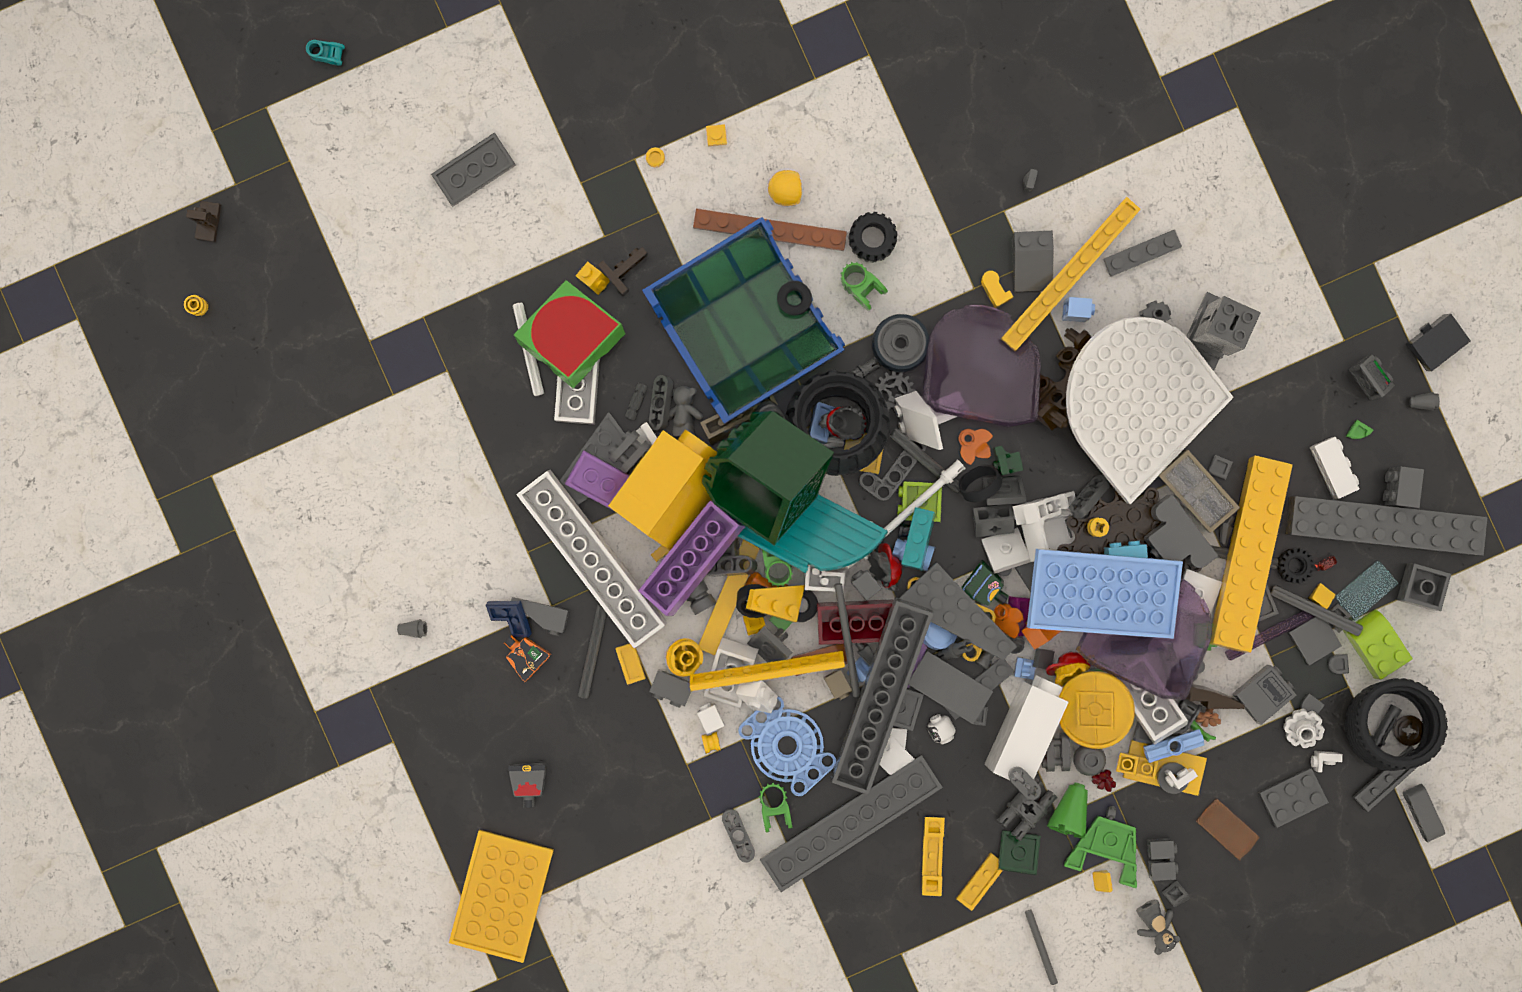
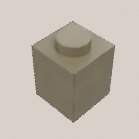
(838, 684)

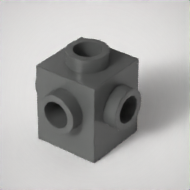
(1162, 310)

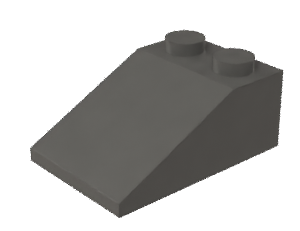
(1032, 260)

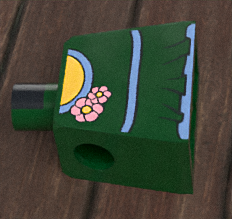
(985, 585)

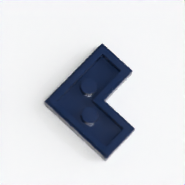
(512, 613)

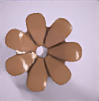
(1208, 718)

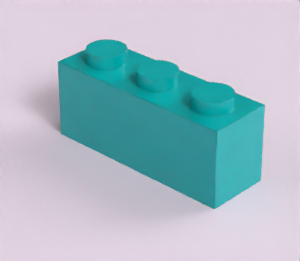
(918, 538)

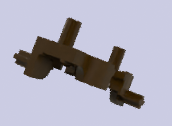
(1053, 413)

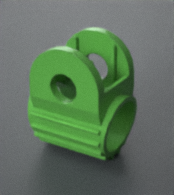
(862, 289)
(770, 560)
(782, 809)

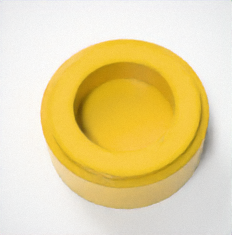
(655, 157)

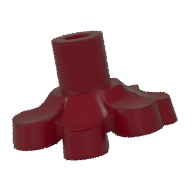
(1103, 780)

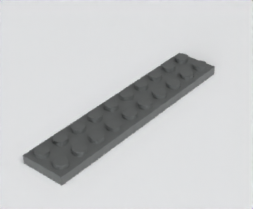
(850, 823)

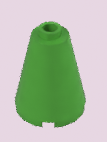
(1071, 812)

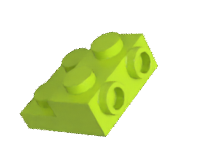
(911, 491)

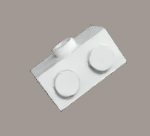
(757, 696)

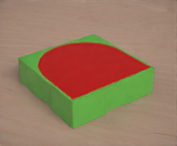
(569, 333)

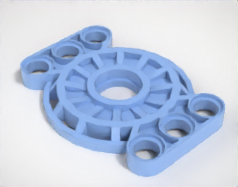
(800, 760)

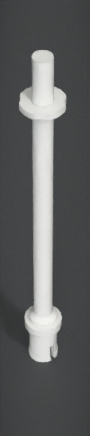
(945, 478)

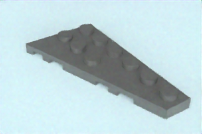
(957, 612)

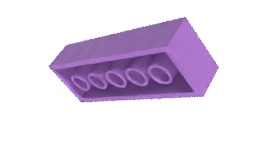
(691, 559)

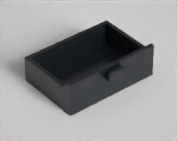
(1438, 341)

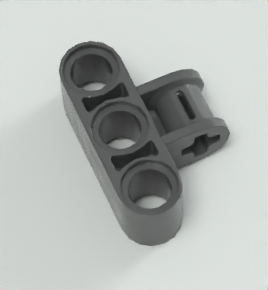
(737, 561)

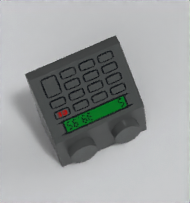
(1372, 377)

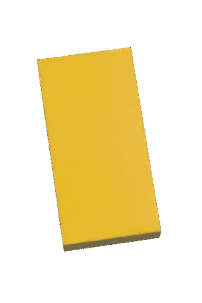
(630, 663)

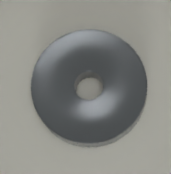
(1174, 768)

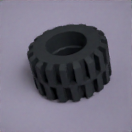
(880, 222)

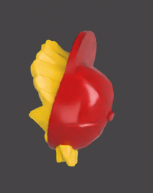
(1067, 667)

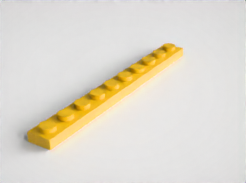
(1070, 274)

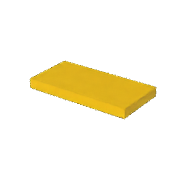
(1187, 760)

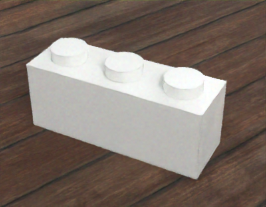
(1335, 467)

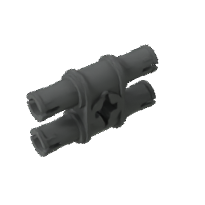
(1029, 820)

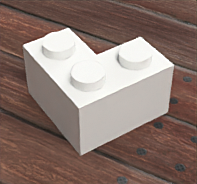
(822, 580)

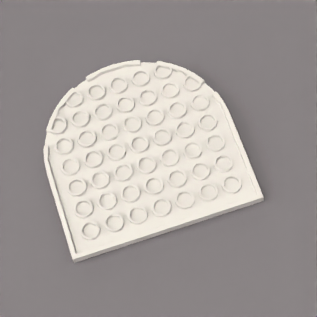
(1140, 400)

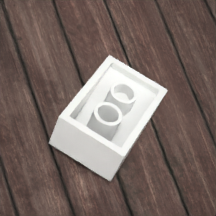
(917, 420)
(730, 655)

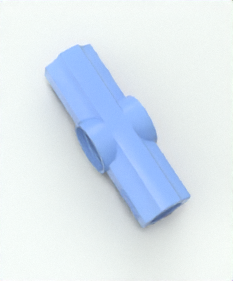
(1185, 742)

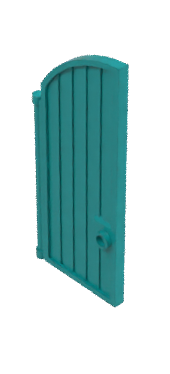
(823, 537)

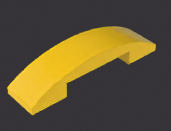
(932, 856)

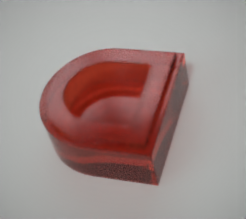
(1326, 563)

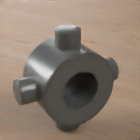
(1111, 812)

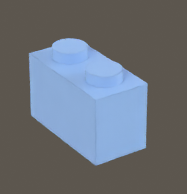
(1078, 309)

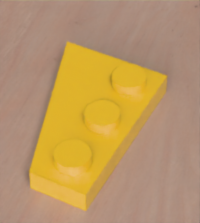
(777, 602)

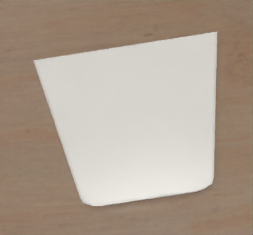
(896, 758)

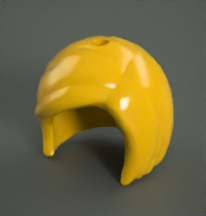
(785, 188)

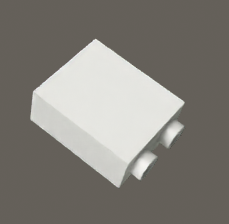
(1027, 729)

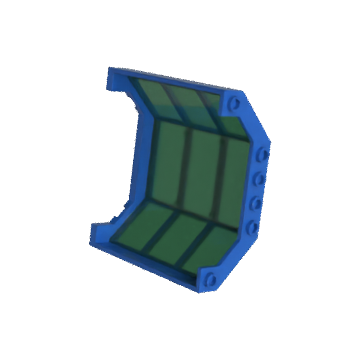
(730, 325)

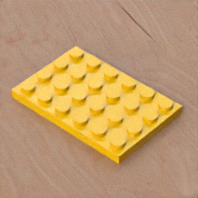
(501, 896)

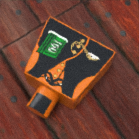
(525, 656)

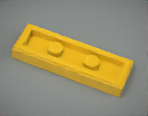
(980, 882)

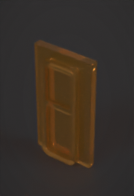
(1227, 829)

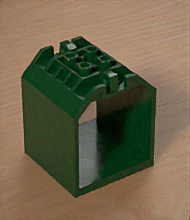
(767, 474)

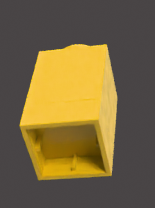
(666, 488)

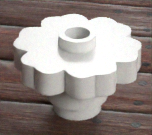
(1303, 728)

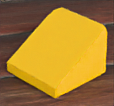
(1322, 596)
(1102, 881)

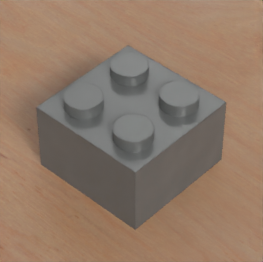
(1403, 487)
(1424, 587)

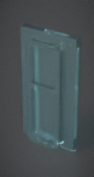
(1366, 590)

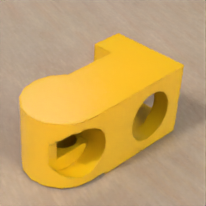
(994, 290)

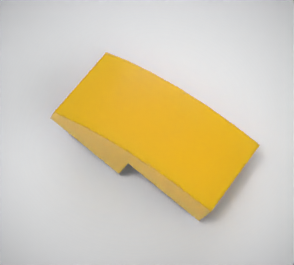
(1136, 766)

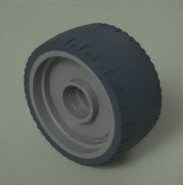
(905, 328)

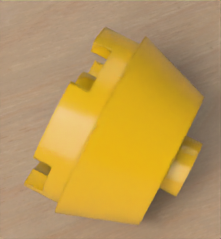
(684, 657)

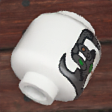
(941, 729)

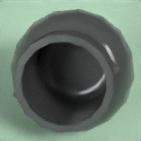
(1089, 760)

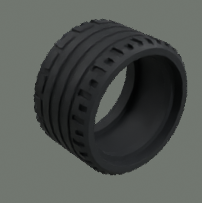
(1432, 717)

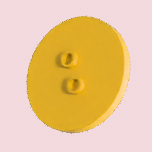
(1097, 709)

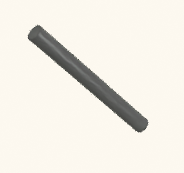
(1041, 947)

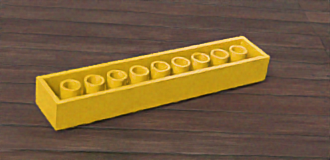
(1250, 554)

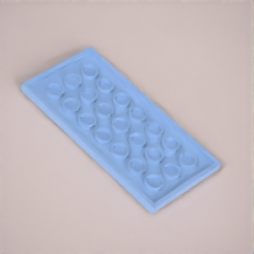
(1104, 594)

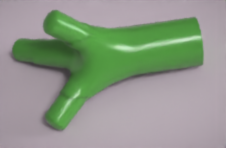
(1206, 736)

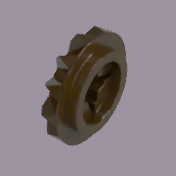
(1415, 724)

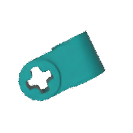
(329, 52)

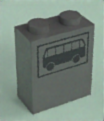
(1265, 693)

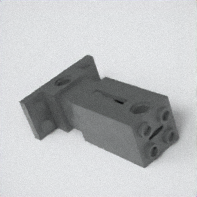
(1221, 327)

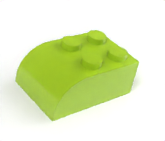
(1379, 645)

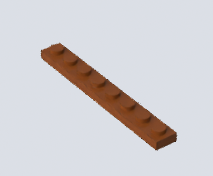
(782, 231)

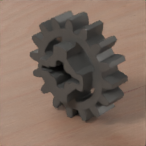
(897, 383)

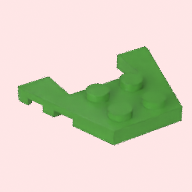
(1111, 841)

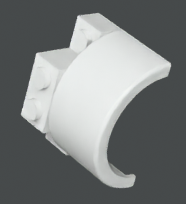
(1045, 522)

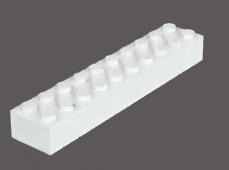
(591, 558)

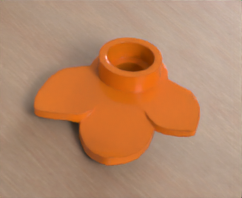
(977, 445)
(1009, 621)

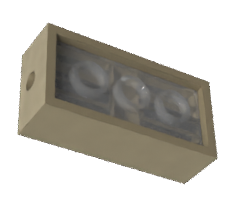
(1198, 491)

